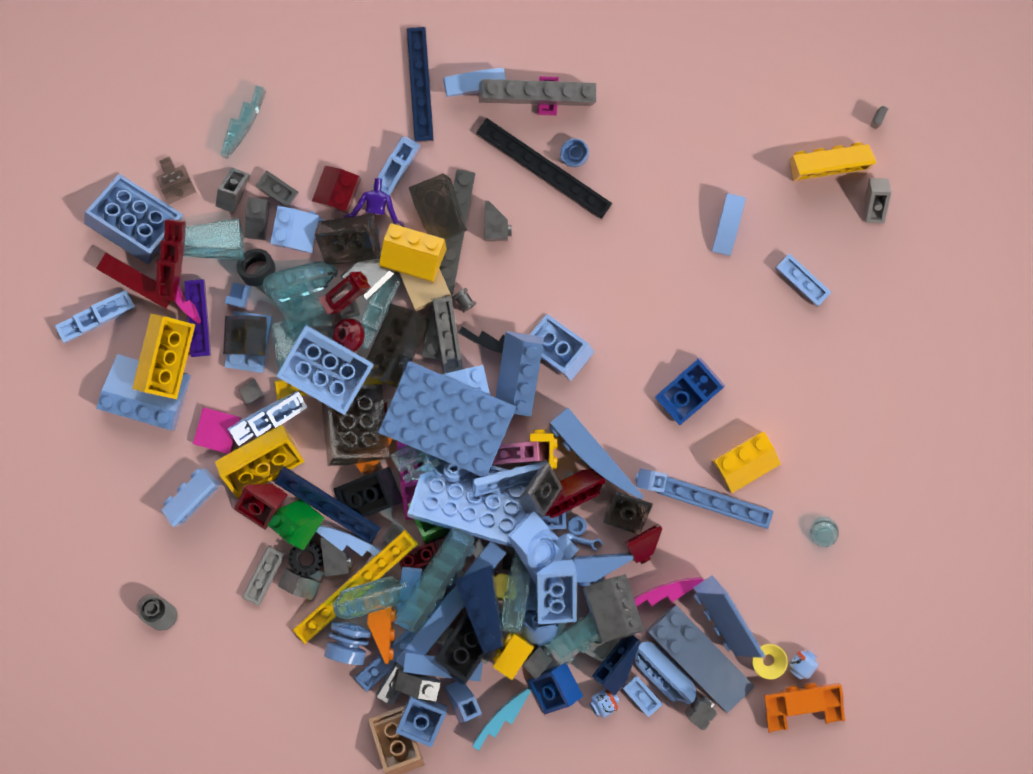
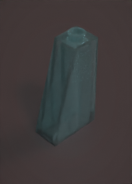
(215, 240)

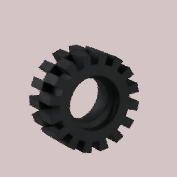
(306, 570)

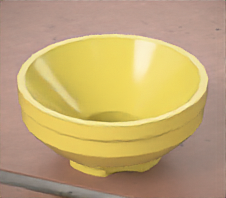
(778, 666)

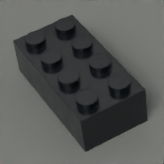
(461, 651)

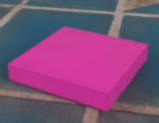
(213, 430)

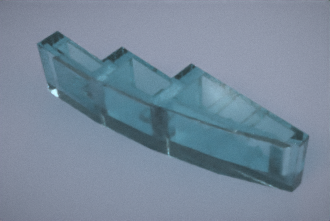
(239, 128)
(377, 309)
(516, 596)

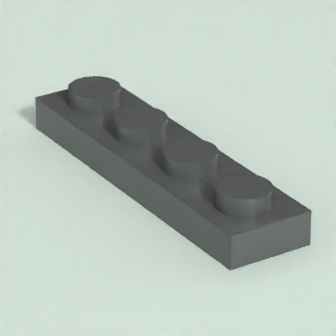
(447, 334)

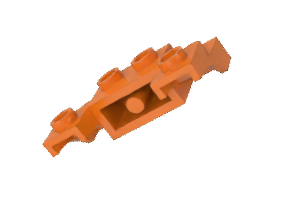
(802, 701)

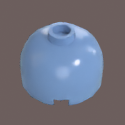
(537, 633)

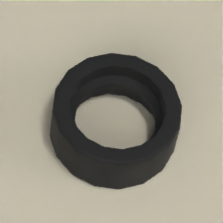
(253, 256)

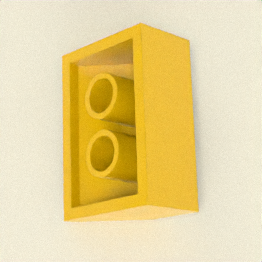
(412, 252)
(747, 461)

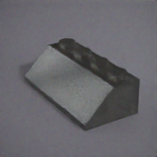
(396, 344)

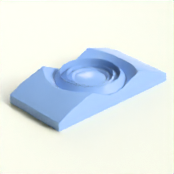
(534, 544)

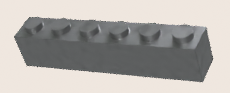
(537, 92)

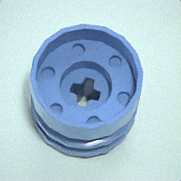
(347, 643)

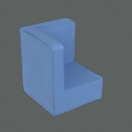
(239, 295)

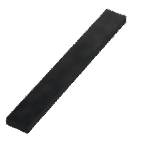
(544, 168)

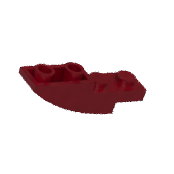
(422, 554)

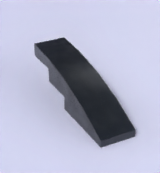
(484, 340)

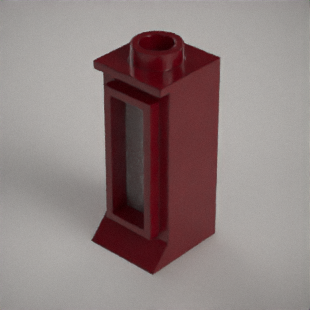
(345, 292)

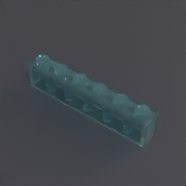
(434, 580)

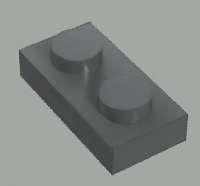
(277, 189)

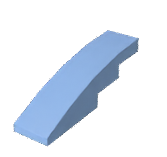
(94, 317)
(267, 417)
(343, 539)

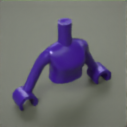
(376, 203)

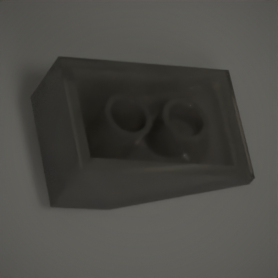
(438, 207)

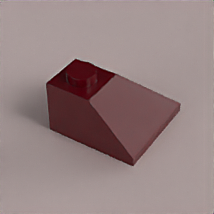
(260, 503)
(644, 545)

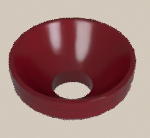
(354, 333)

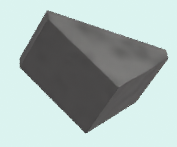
(298, 585)

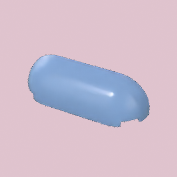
(665, 673)

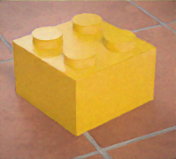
(512, 655)

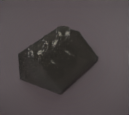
(348, 239)

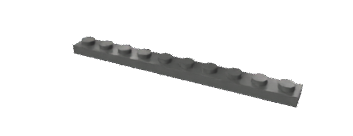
(449, 266)

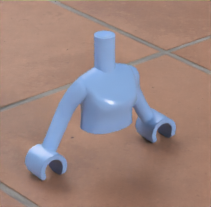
(566, 545)

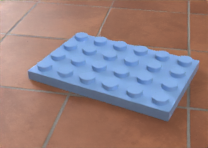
(454, 505)

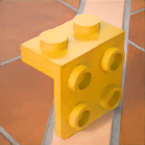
(541, 436)

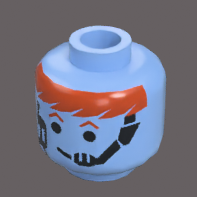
(803, 664)
(604, 703)

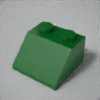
(296, 523)

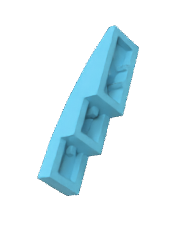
(506, 713)

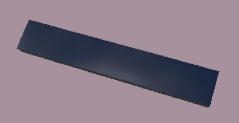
(420, 84)
(327, 505)

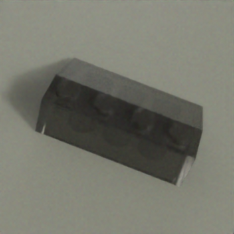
(355, 435)

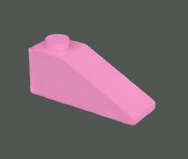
(521, 453)

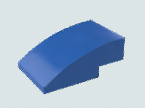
(689, 391)

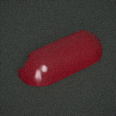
(576, 491)

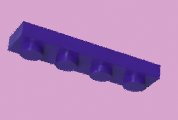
(196, 293)

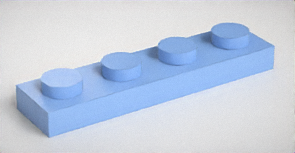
(505, 479)

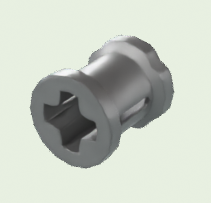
(464, 300)

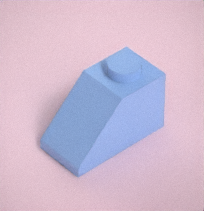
(651, 480)

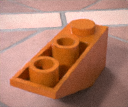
(381, 629)

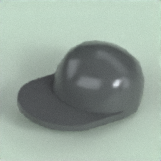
(156, 612)

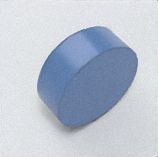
(577, 525)

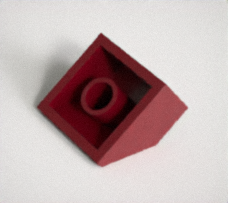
(336, 189)

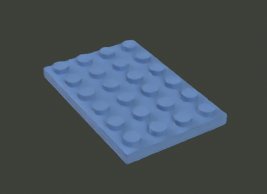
(447, 419)

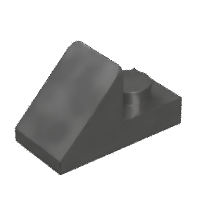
(324, 324)

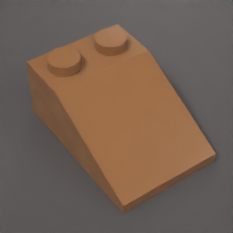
(396, 752)

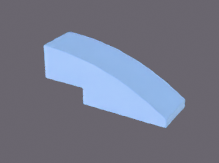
(468, 82)
(398, 164)
(728, 224)

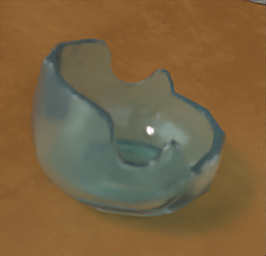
(824, 531)

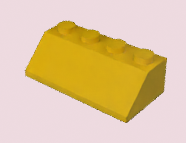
(831, 162)
(163, 356)
(259, 460)

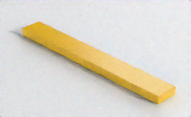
(370, 572)

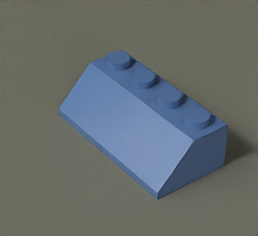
(519, 371)

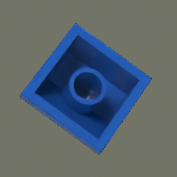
(555, 688)

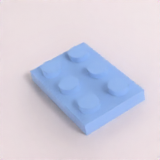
(249, 362)

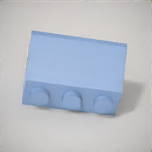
(190, 496)
(557, 593)

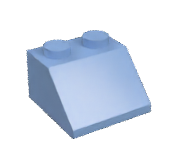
(294, 229)

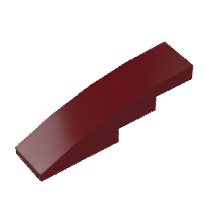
(171, 260)
(130, 278)

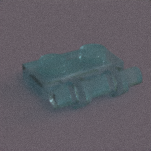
(408, 457)

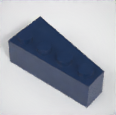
(482, 605)

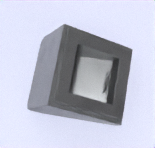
(251, 392)

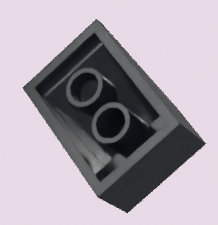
(370, 493)

